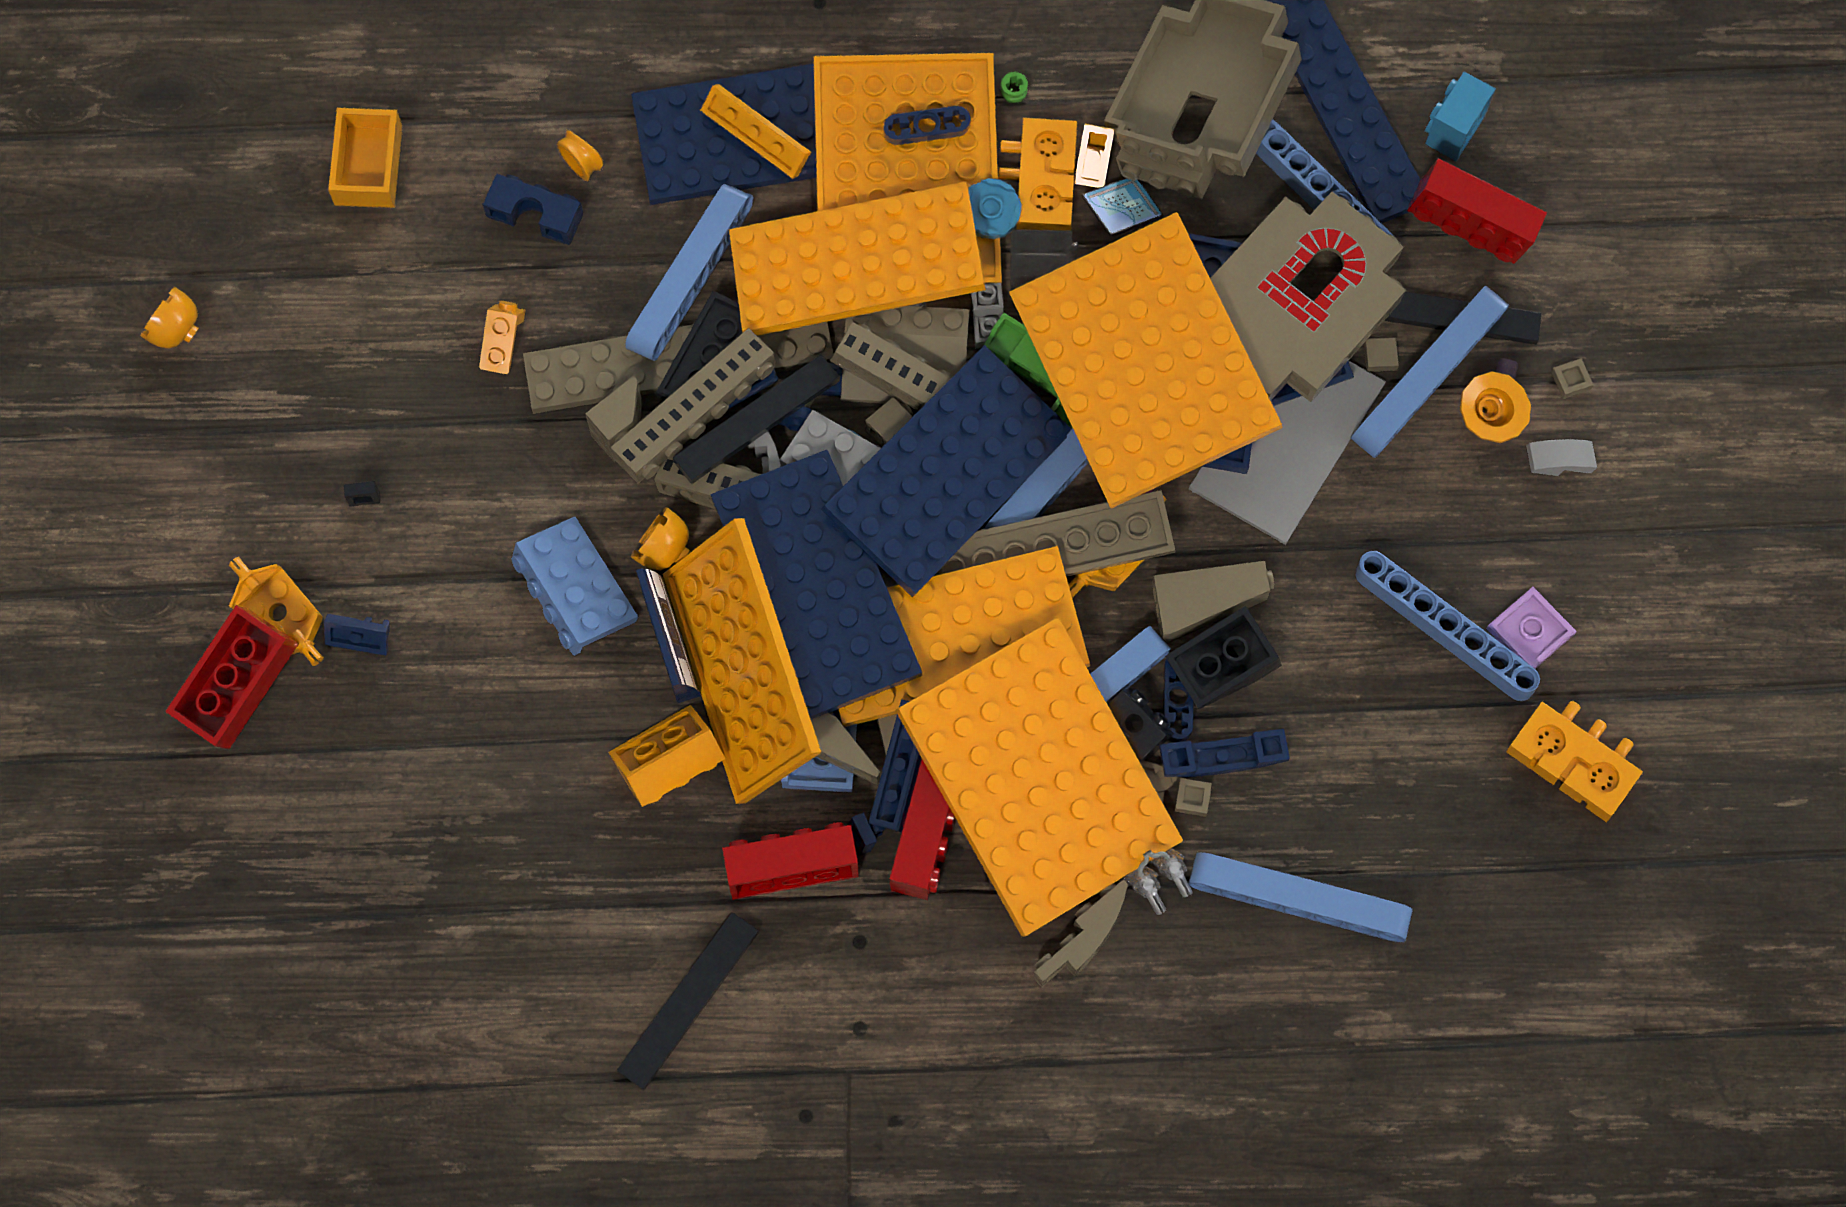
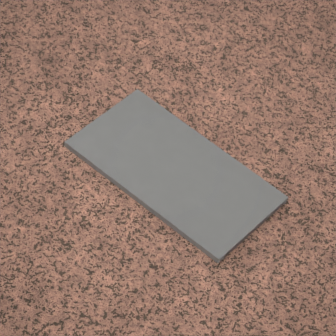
(1293, 461)

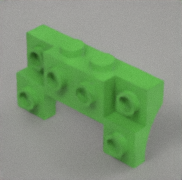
(1016, 350)

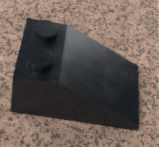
(1224, 659)

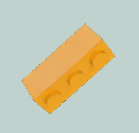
(667, 755)

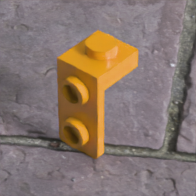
(500, 336)

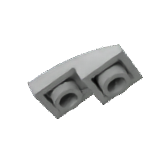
(986, 309)
(766, 449)
(1555, 456)

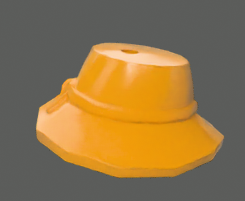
(1504, 403)

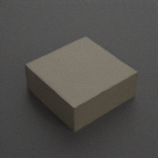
(1381, 354)
(1572, 378)
(1193, 797)

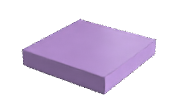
(1531, 628)

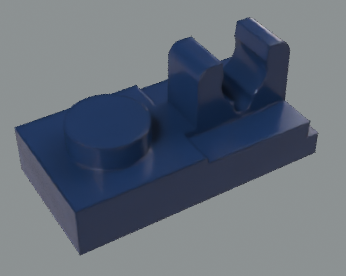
(356, 634)

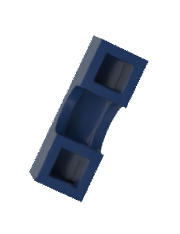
(511, 197)

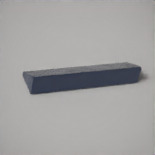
(896, 780)

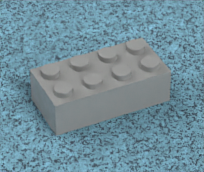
(846, 448)

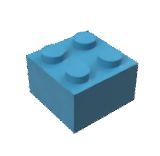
(1458, 115)

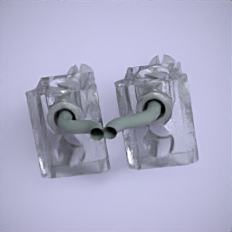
(1144, 879)

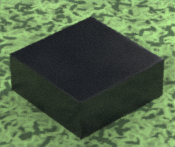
(362, 493)

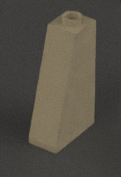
(1205, 596)

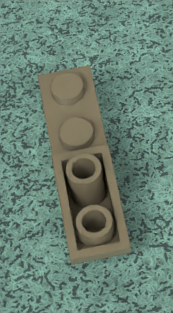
(1094, 927)

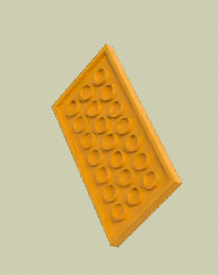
(856, 259)
(971, 616)
(741, 662)

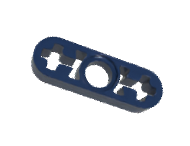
(933, 114)
(1186, 719)

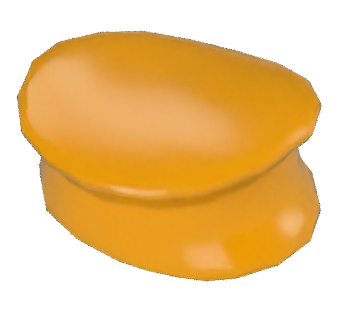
(579, 155)

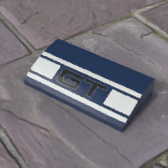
(668, 635)

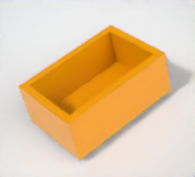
(365, 157)

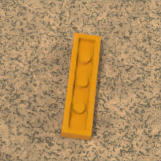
(755, 131)

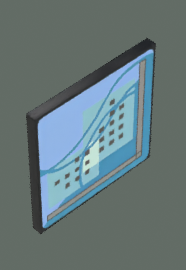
(1122, 206)

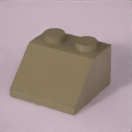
(615, 415)

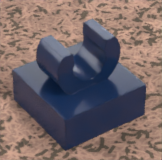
(864, 833)

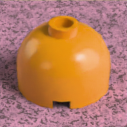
(172, 321)
(663, 542)

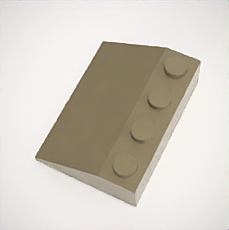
(930, 332)

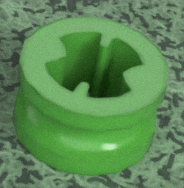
(1019, 79)

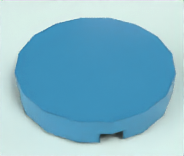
(994, 208)

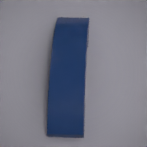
(1225, 755)

